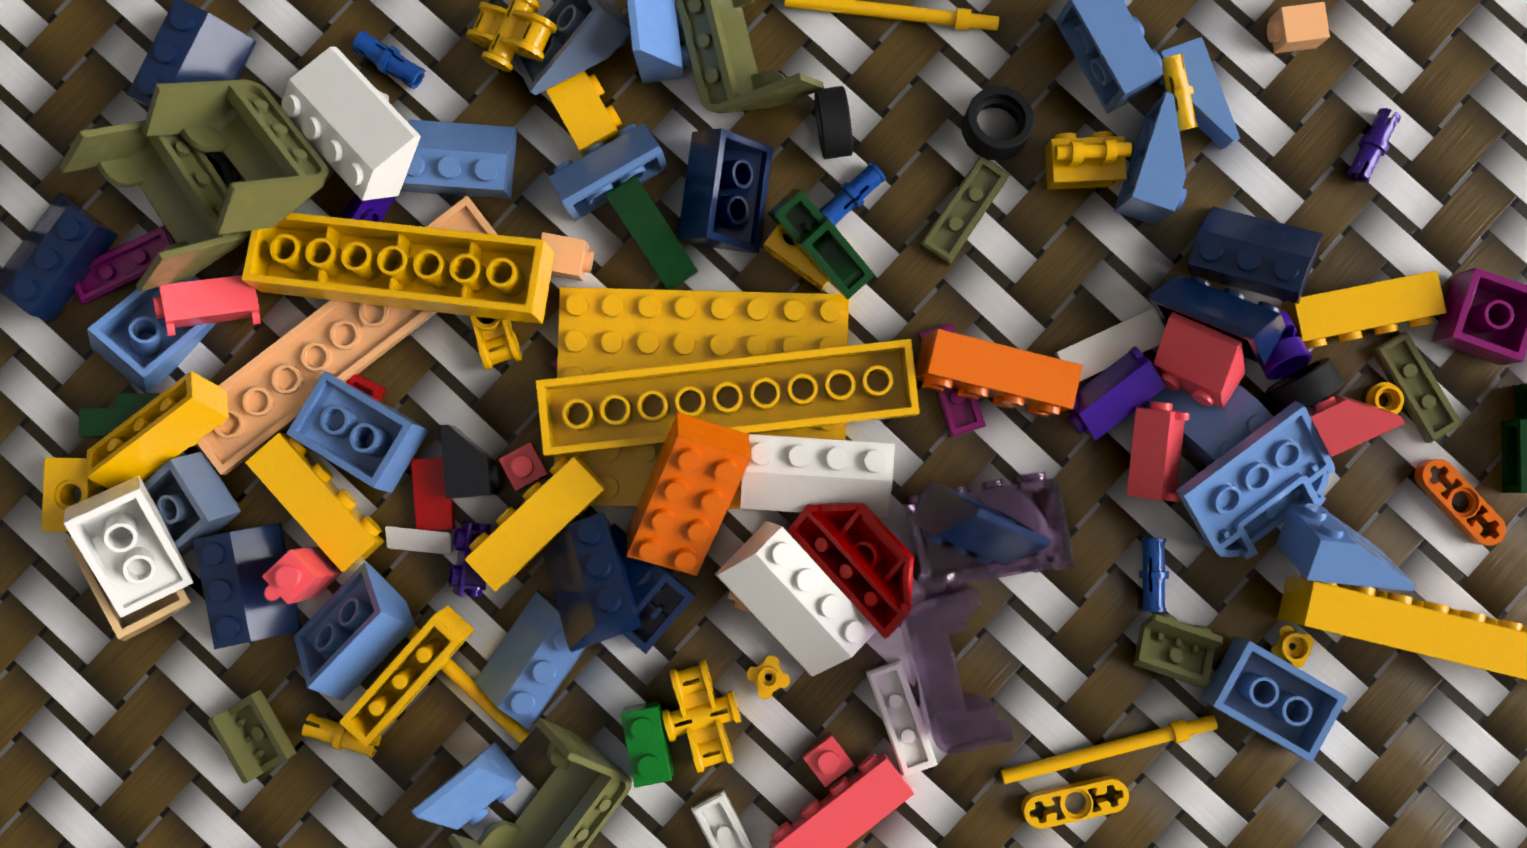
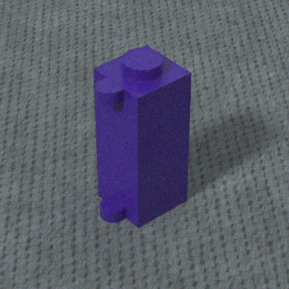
(1114, 394)

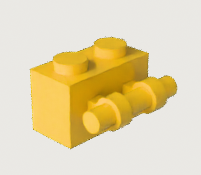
(1086, 161)

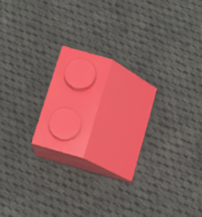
(1199, 361)
(1348, 422)

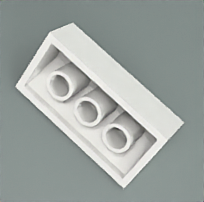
(351, 125)
(806, 471)
(795, 600)

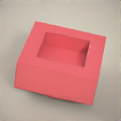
(523, 466)
(828, 760)

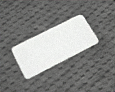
(418, 540)

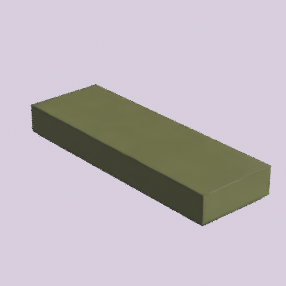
(965, 210)
(1421, 391)

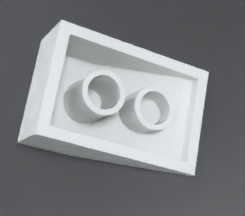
(127, 546)

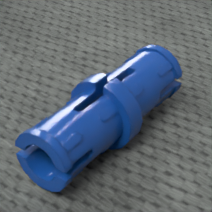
(388, 59)
(853, 193)
(1154, 574)

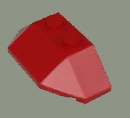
(860, 559)

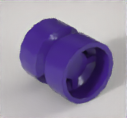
(1289, 353)

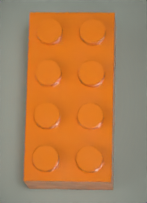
(997, 372)
(688, 494)

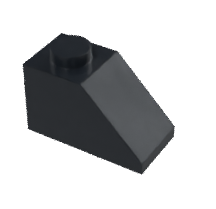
(467, 466)

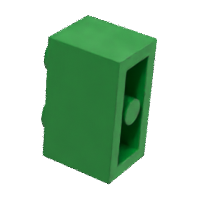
(647, 744)

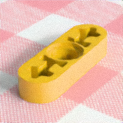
(1098, 787)

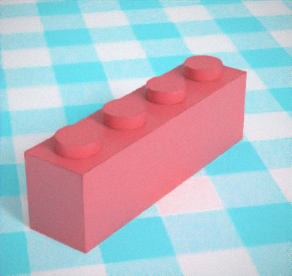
(849, 808)

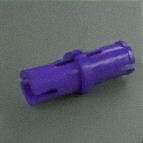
(1373, 145)

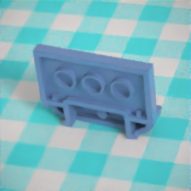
(1256, 481)

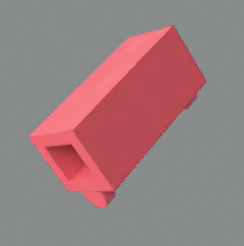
(206, 302)
(1156, 452)
(300, 575)

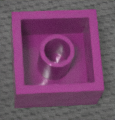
(1485, 317)

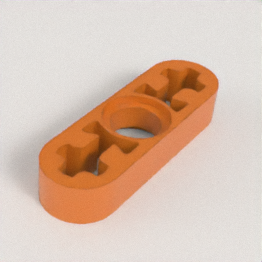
(1470, 528)

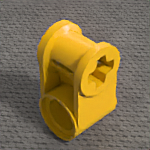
(496, 342)

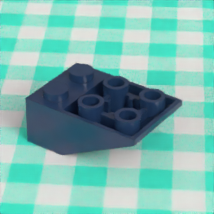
(657, 595)

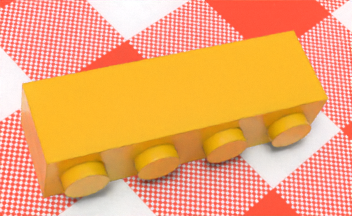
(1367, 307)
(158, 431)
(316, 501)
(536, 522)
(407, 675)

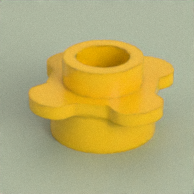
(1302, 649)
(772, 667)

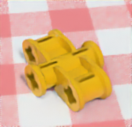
(511, 32)
(705, 729)

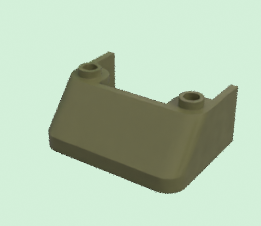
(726, 63)
(255, 136)
(176, 183)
(569, 804)

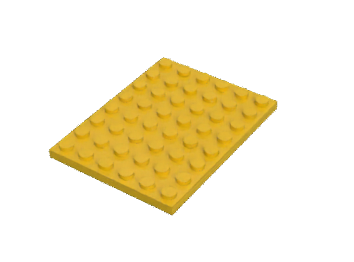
(657, 328)

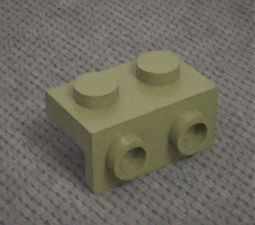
(1176, 649)
(252, 736)

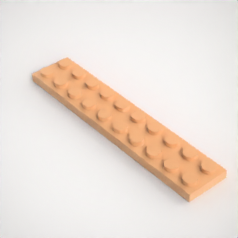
(333, 339)

